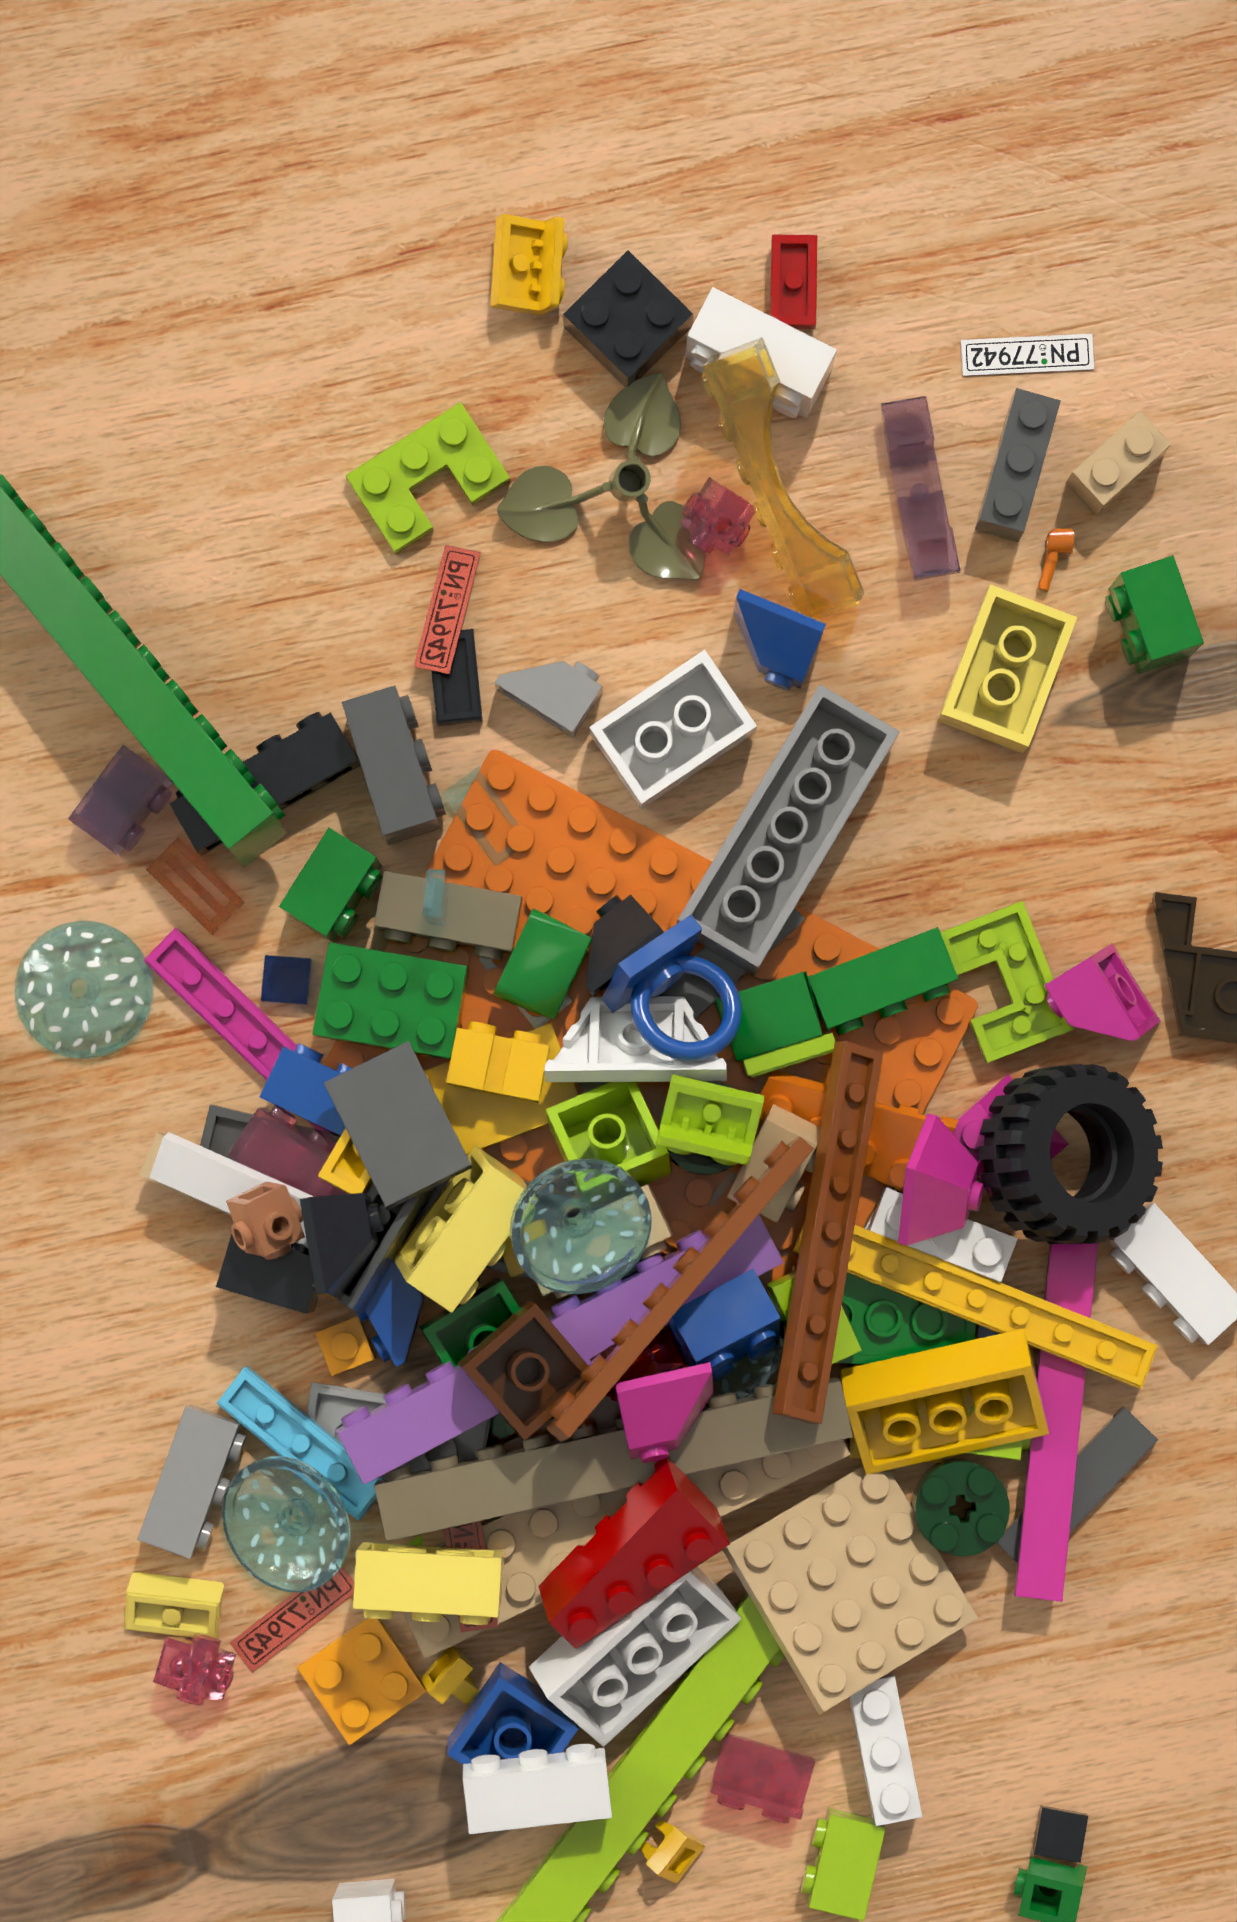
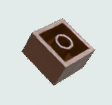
(525, 1369)

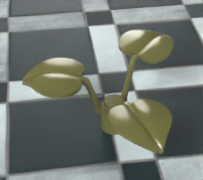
(646, 422)

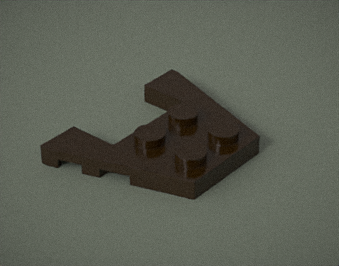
(1198, 977)

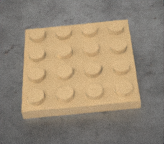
(849, 1585)

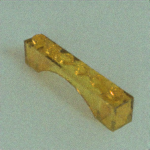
(817, 568)

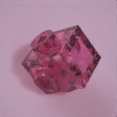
(717, 518)
(195, 1668)

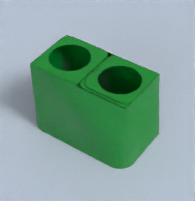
(542, 965)
(774, 1016)

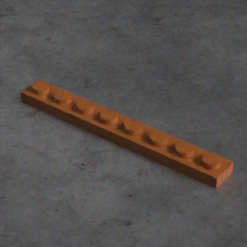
(827, 1233)
(665, 1301)

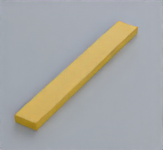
(998, 1307)

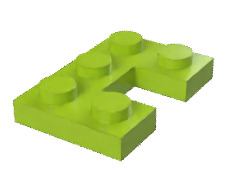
(443, 443)
(1013, 945)

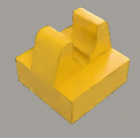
(450, 1676)
(673, 1854)

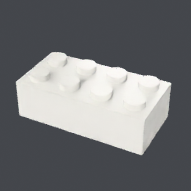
(636, 1657)

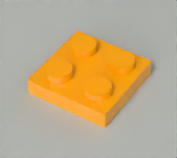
(362, 1679)

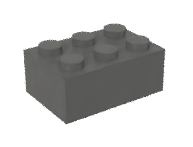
(394, 764)

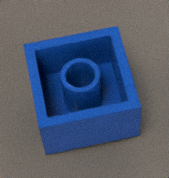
(727, 1325)
(509, 1719)

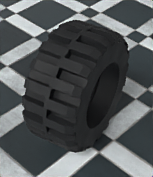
(1120, 1154)

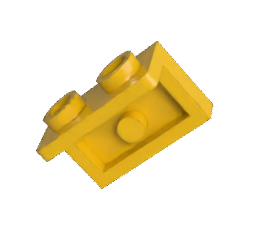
(528, 264)

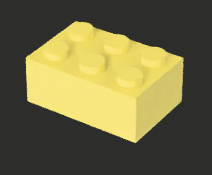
(1007, 669)
(461, 1232)
(428, 1582)

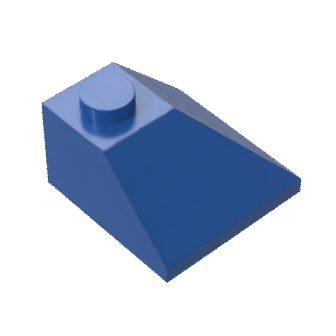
(778, 639)

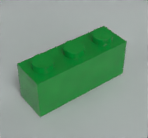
(883, 981)

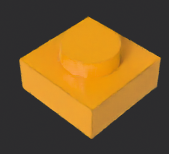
(345, 1345)

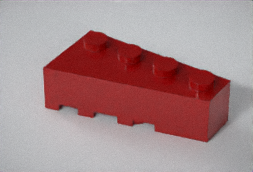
(633, 1555)

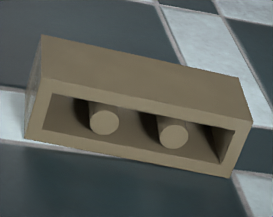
(473, 916)

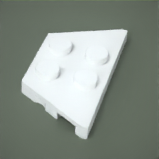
(610, 1048)

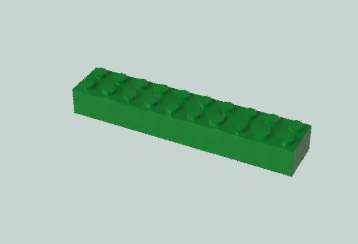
(134, 683)

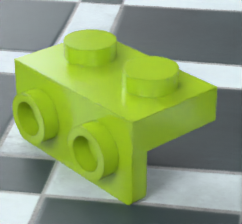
(710, 1120)

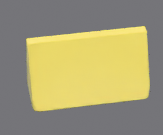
(173, 1605)

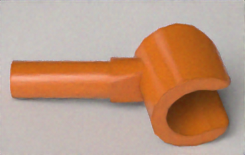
(1057, 541)

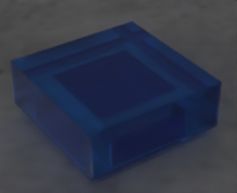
(286, 980)

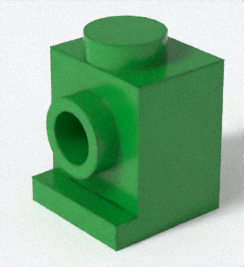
(1058, 1901)

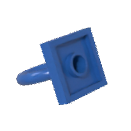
(655, 970)

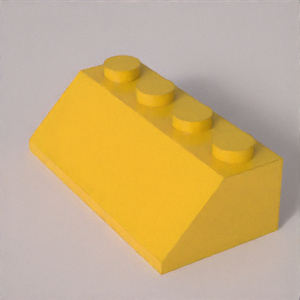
(921, 1401)

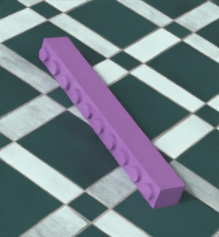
(452, 1403)

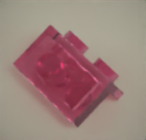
(761, 1777)

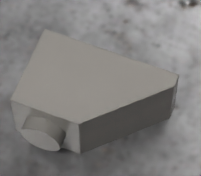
(554, 693)

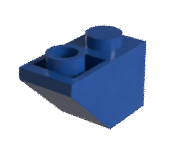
(394, 1314)

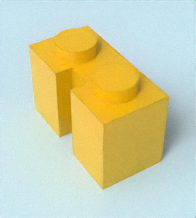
(497, 1062)

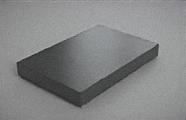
(397, 1125)

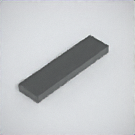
(1098, 1469)

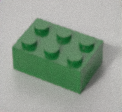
(390, 1000)

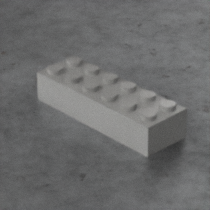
(788, 828)

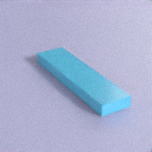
(296, 1436)

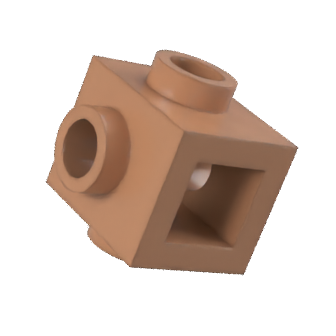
(266, 1220)

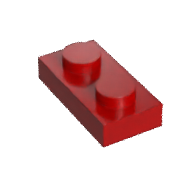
(794, 280)

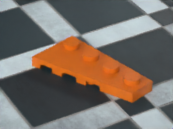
(891, 1132)

